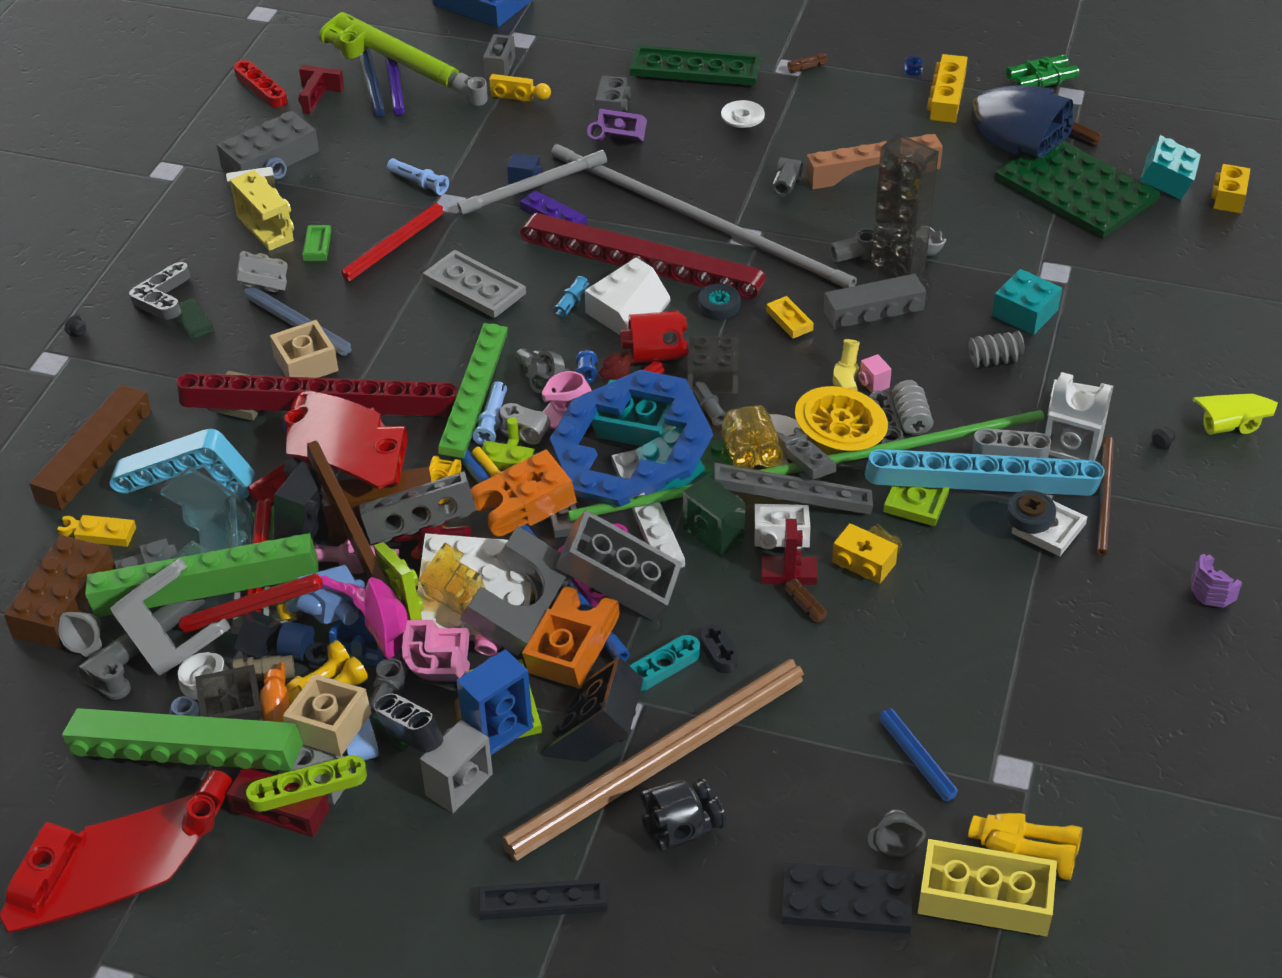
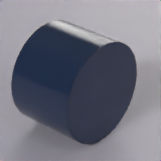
(294, 640)

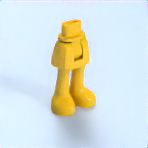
(338, 662)
(1008, 832)

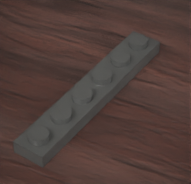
(793, 488)

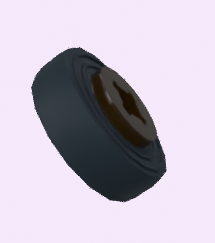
(1031, 511)

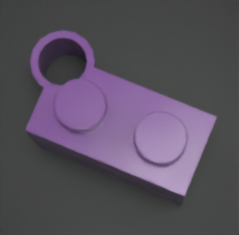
(618, 125)

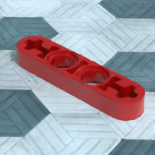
(260, 83)

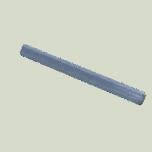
(292, 317)

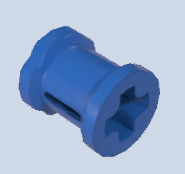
(586, 366)

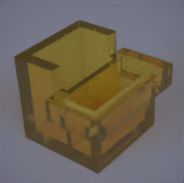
(450, 580)

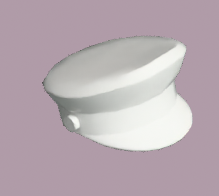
(195, 666)

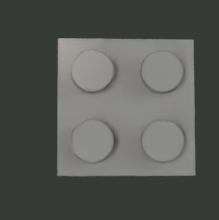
(456, 766)

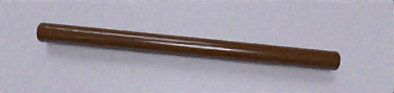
(1105, 496)

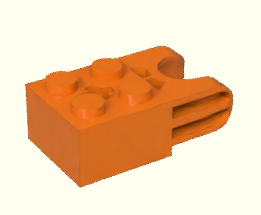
(524, 493)
(570, 639)

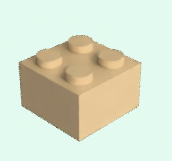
(304, 351)
(329, 713)

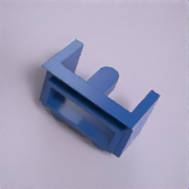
(357, 648)

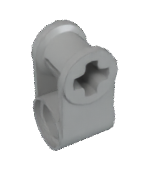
(531, 423)

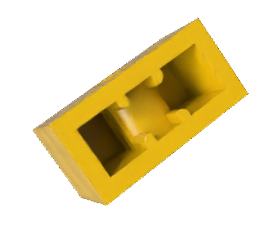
(864, 553)

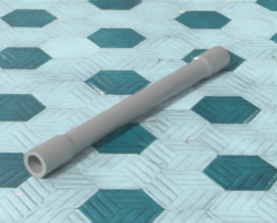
(477, 202)

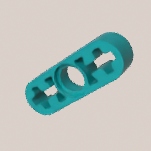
(671, 652)

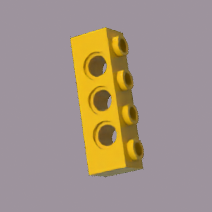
(947, 88)

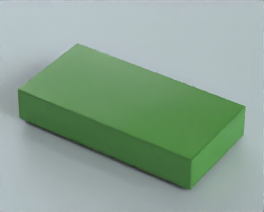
(317, 243)

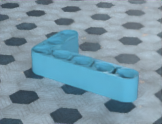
(198, 450)

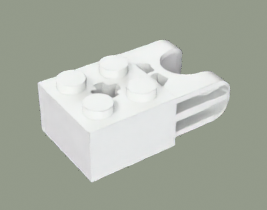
(1077, 420)

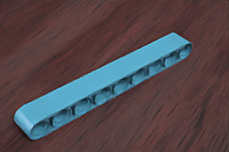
(983, 472)

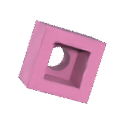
(875, 374)

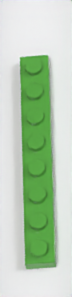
(473, 391)

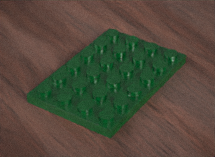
(1079, 188)

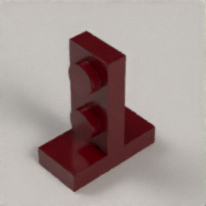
(315, 82)
(791, 565)

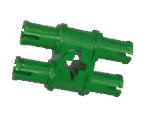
(1043, 71)

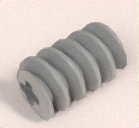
(996, 347)
(912, 408)

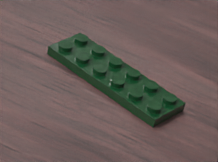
(695, 65)

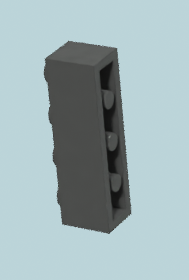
(874, 301)

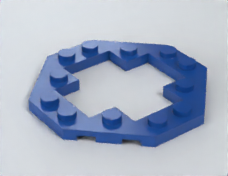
(648, 475)

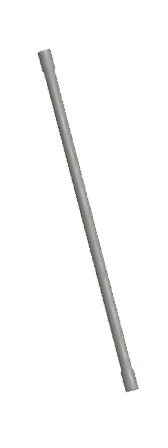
(835, 276)

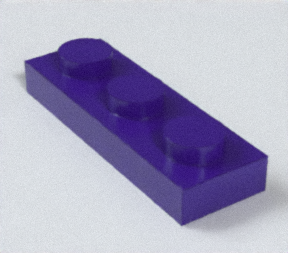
(542, 204)

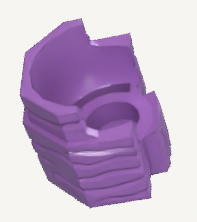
(1213, 587)

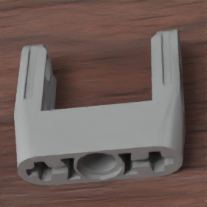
(147, 631)

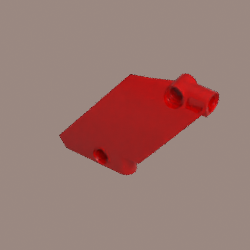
(348, 437)
(109, 858)

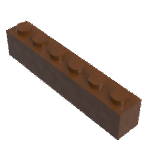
(90, 447)

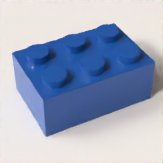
(497, 699)

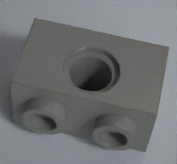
(499, 55)

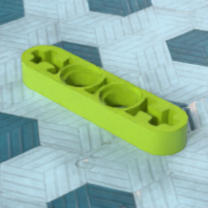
(308, 788)

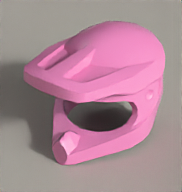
(567, 387)

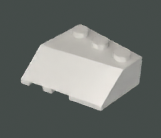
(626, 291)

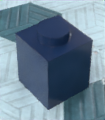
(523, 167)

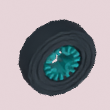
(719, 301)

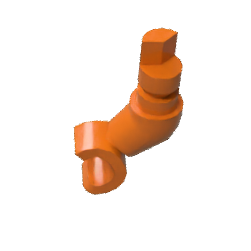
(274, 694)

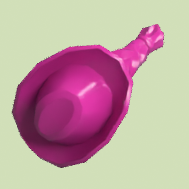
(381, 608)

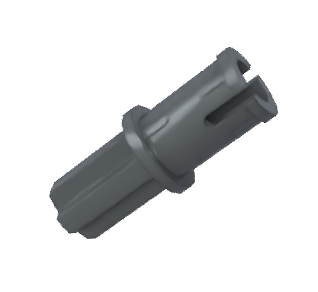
(709, 403)

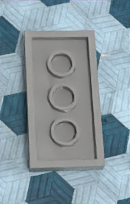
(474, 283)

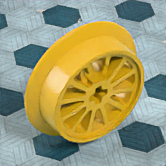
(851, 425)

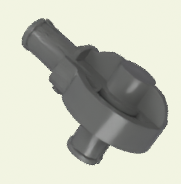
(538, 367)

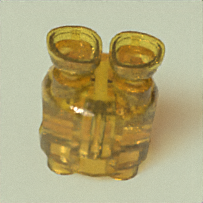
(751, 437)

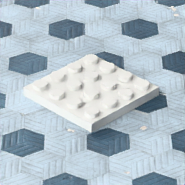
(480, 556)

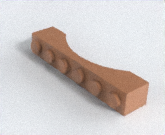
(830, 167)

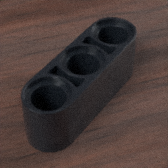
(408, 722)

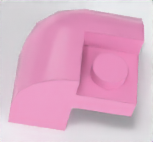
(434, 651)

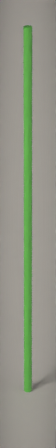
(842, 457)

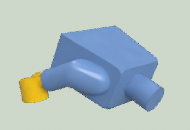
(325, 604)

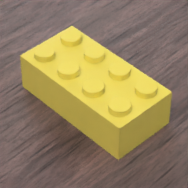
(988, 887)

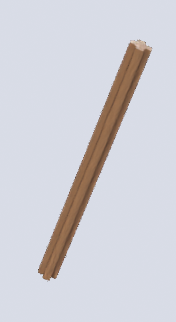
(650, 760)

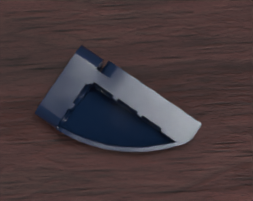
(1023, 118)

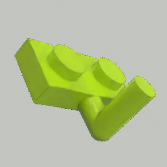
(508, 454)

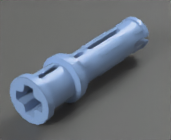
(432, 182)
(489, 419)

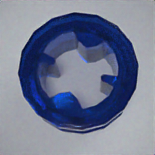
(913, 65)

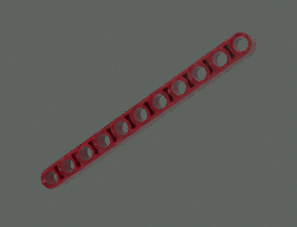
(621, 249)
(278, 392)

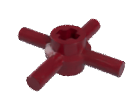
(420, 535)

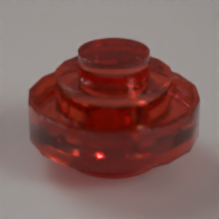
(616, 366)

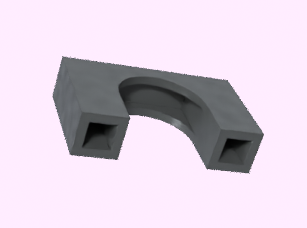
(511, 624)

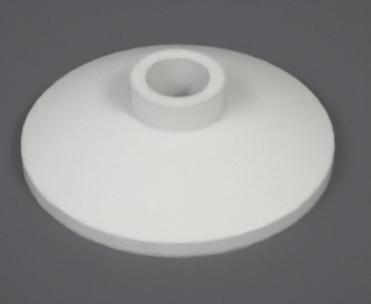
(742, 114)

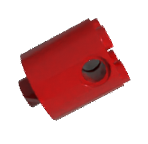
(646, 337)

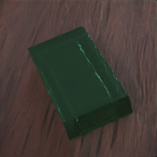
(194, 319)

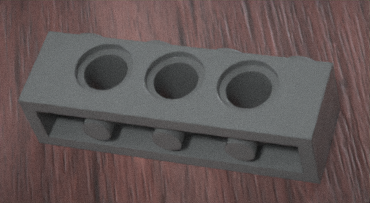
(427, 496)

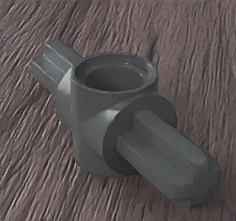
(389, 677)

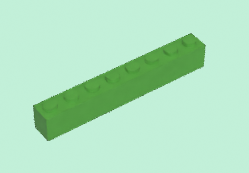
(209, 573)
(183, 739)

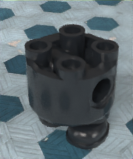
(681, 812)

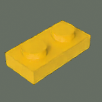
(789, 317)

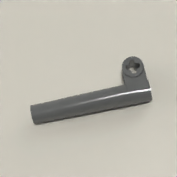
(106, 669)

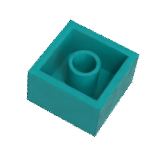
(1170, 167)
(1026, 301)
(659, 451)

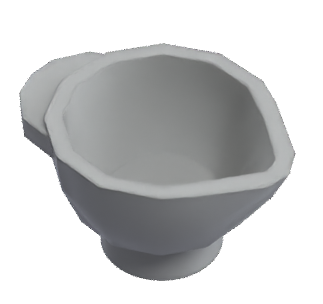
(80, 632)

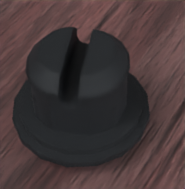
(75, 326)
(1163, 437)

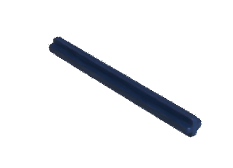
(372, 83)

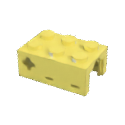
(263, 210)

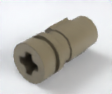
(266, 664)

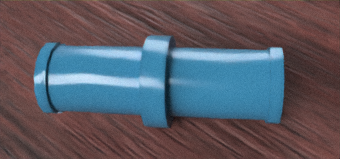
(571, 297)

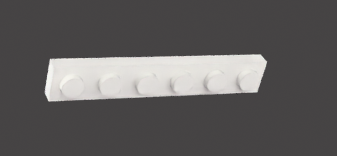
(649, 517)

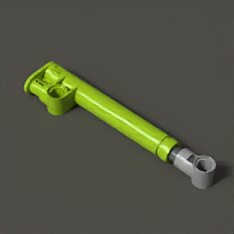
(356, 36)

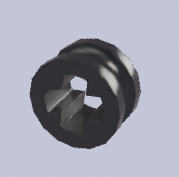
(315, 650)

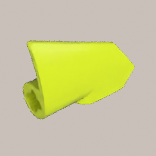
(1236, 410)

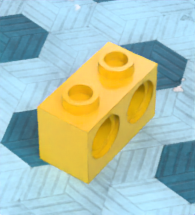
(1230, 188)

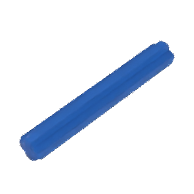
(918, 755)

